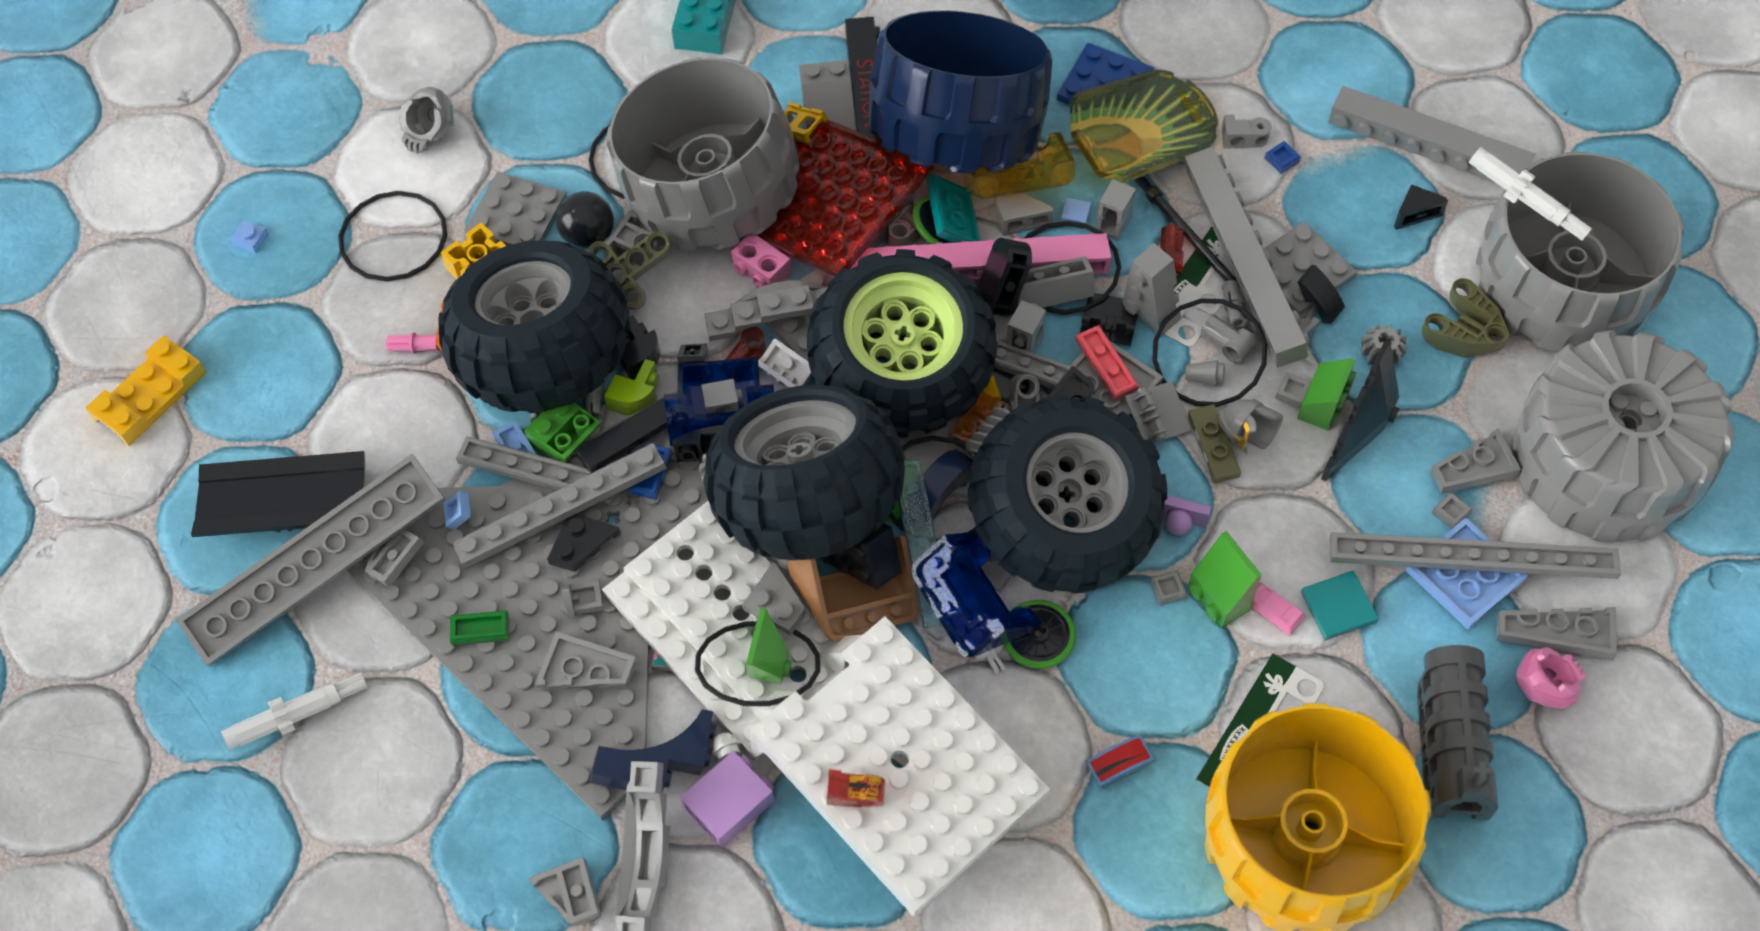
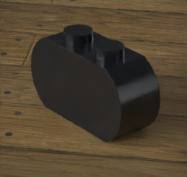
(1005, 275)

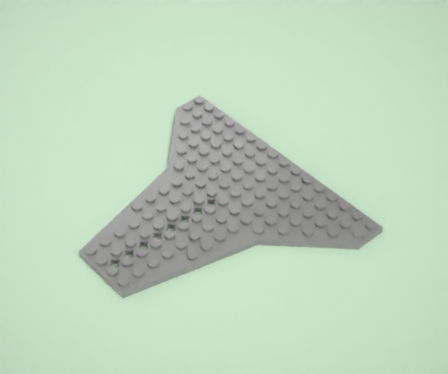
(555, 722)

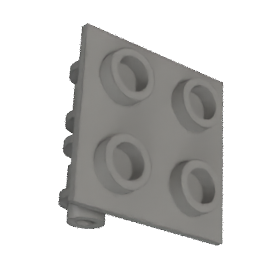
(1158, 412)

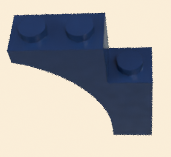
(683, 753)

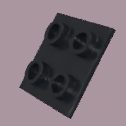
(1112, 318)

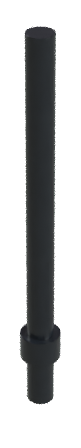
(1154, 195)

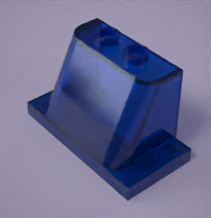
(687, 410)

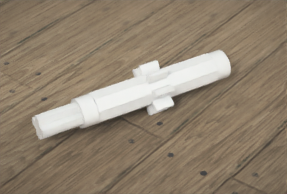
(1521, 187)
(283, 715)

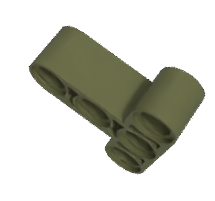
(630, 272)

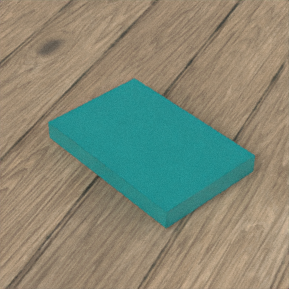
(952, 210)

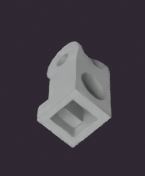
(1244, 132)

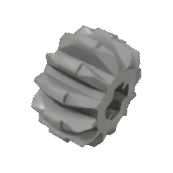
(1374, 339)

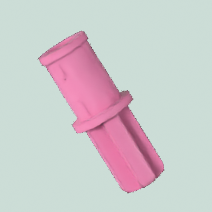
(411, 343)

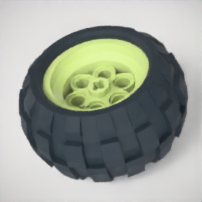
(911, 292)

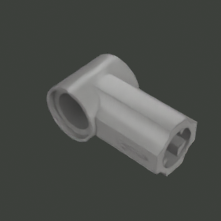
(1234, 343)

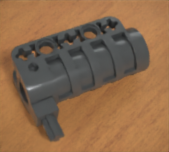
(1455, 733)

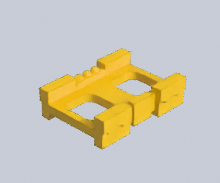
(802, 115)

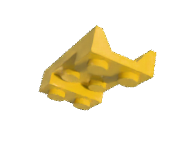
(148, 390)

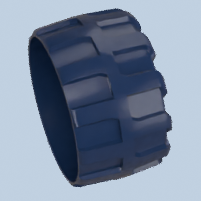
(959, 90)

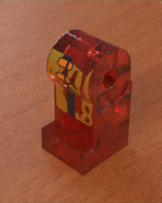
(855, 790)

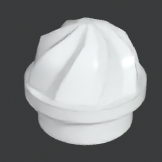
(724, 745)

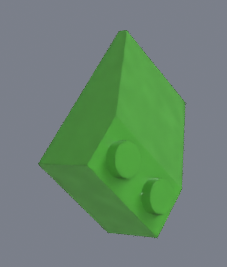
(1225, 581)

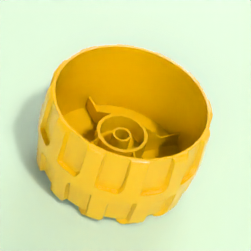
(1327, 771)

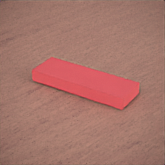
(1106, 362)

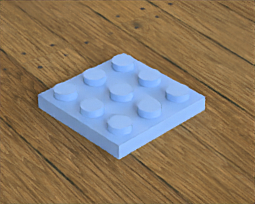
(1467, 592)

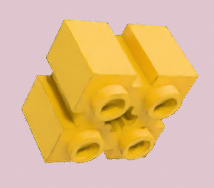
(478, 244)

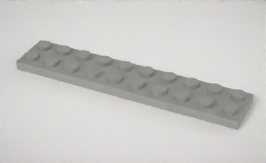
(310, 560)

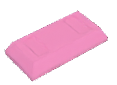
(1277, 609)

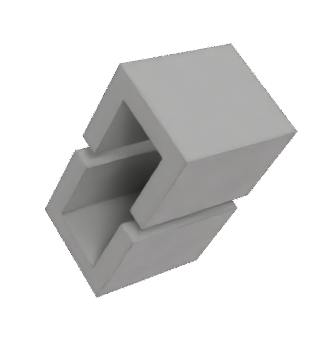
(1115, 209)

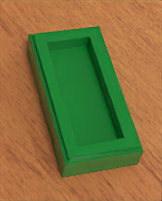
(479, 627)

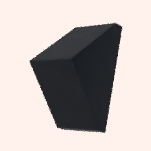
(1420, 206)
(692, 353)

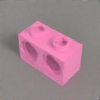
(763, 258)

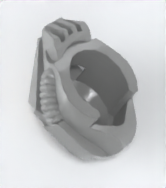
(425, 118)

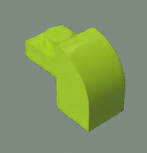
(631, 396)

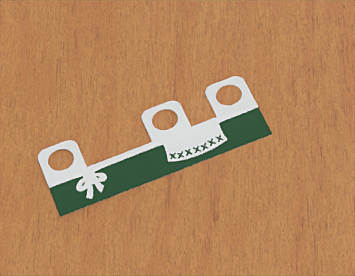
(1191, 287)
(1264, 697)

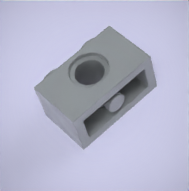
(1026, 326)

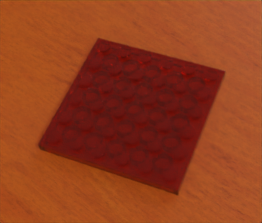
(842, 197)

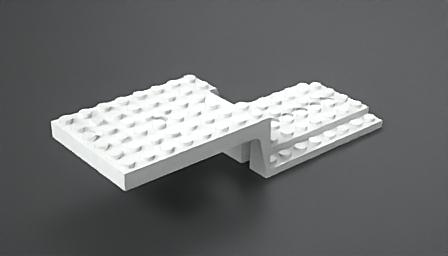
(960, 775)

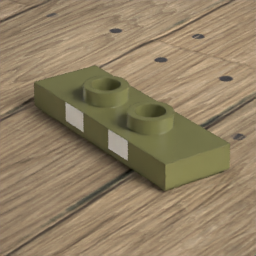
(1214, 444)

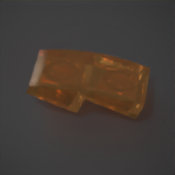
(976, 416)

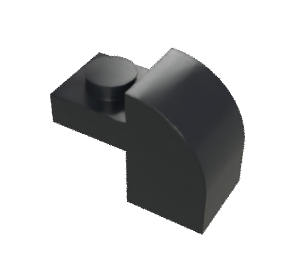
(641, 347)

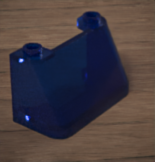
(965, 598)

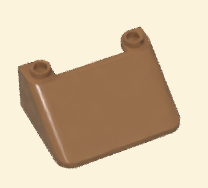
(850, 607)

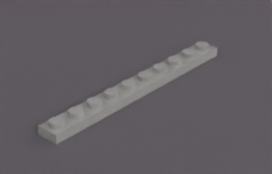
(1475, 555)

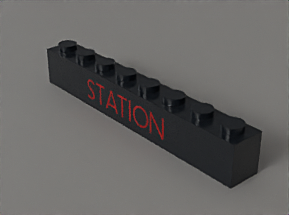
(861, 47)

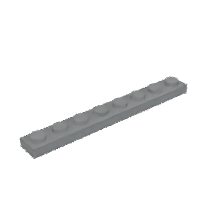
(558, 505)

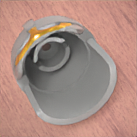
(1250, 422)

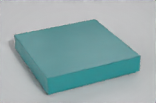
(1339, 605)

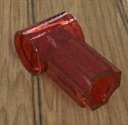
(1171, 243)
(744, 350)

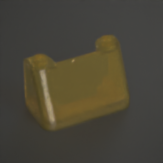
(1050, 169)

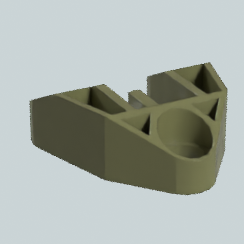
(1472, 331)

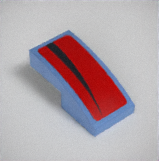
(1120, 760)

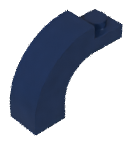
(945, 476)

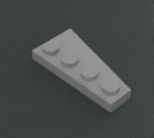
(1573, 632)

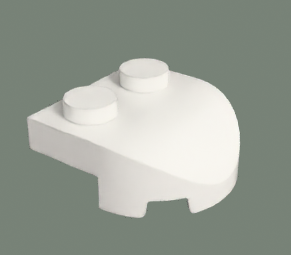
(783, 367)

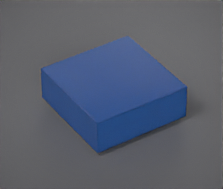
(1282, 157)

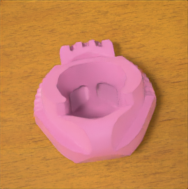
(1551, 686)

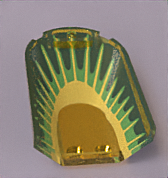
(1141, 124)

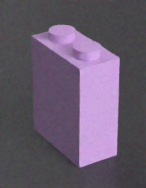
(728, 798)

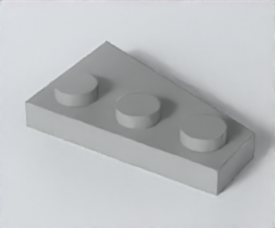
(1478, 465)
(584, 664)

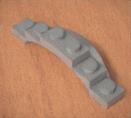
(764, 305)
(643, 848)

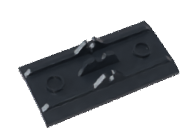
(274, 492)

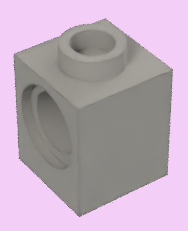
(721, 396)

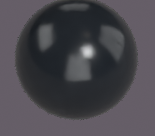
(584, 219)

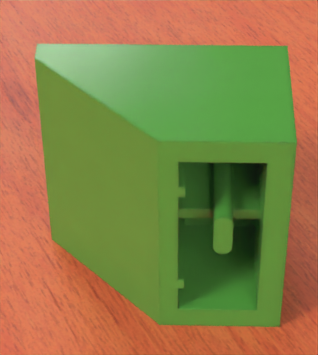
(1327, 393)
(561, 431)

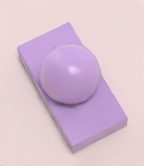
(1182, 513)

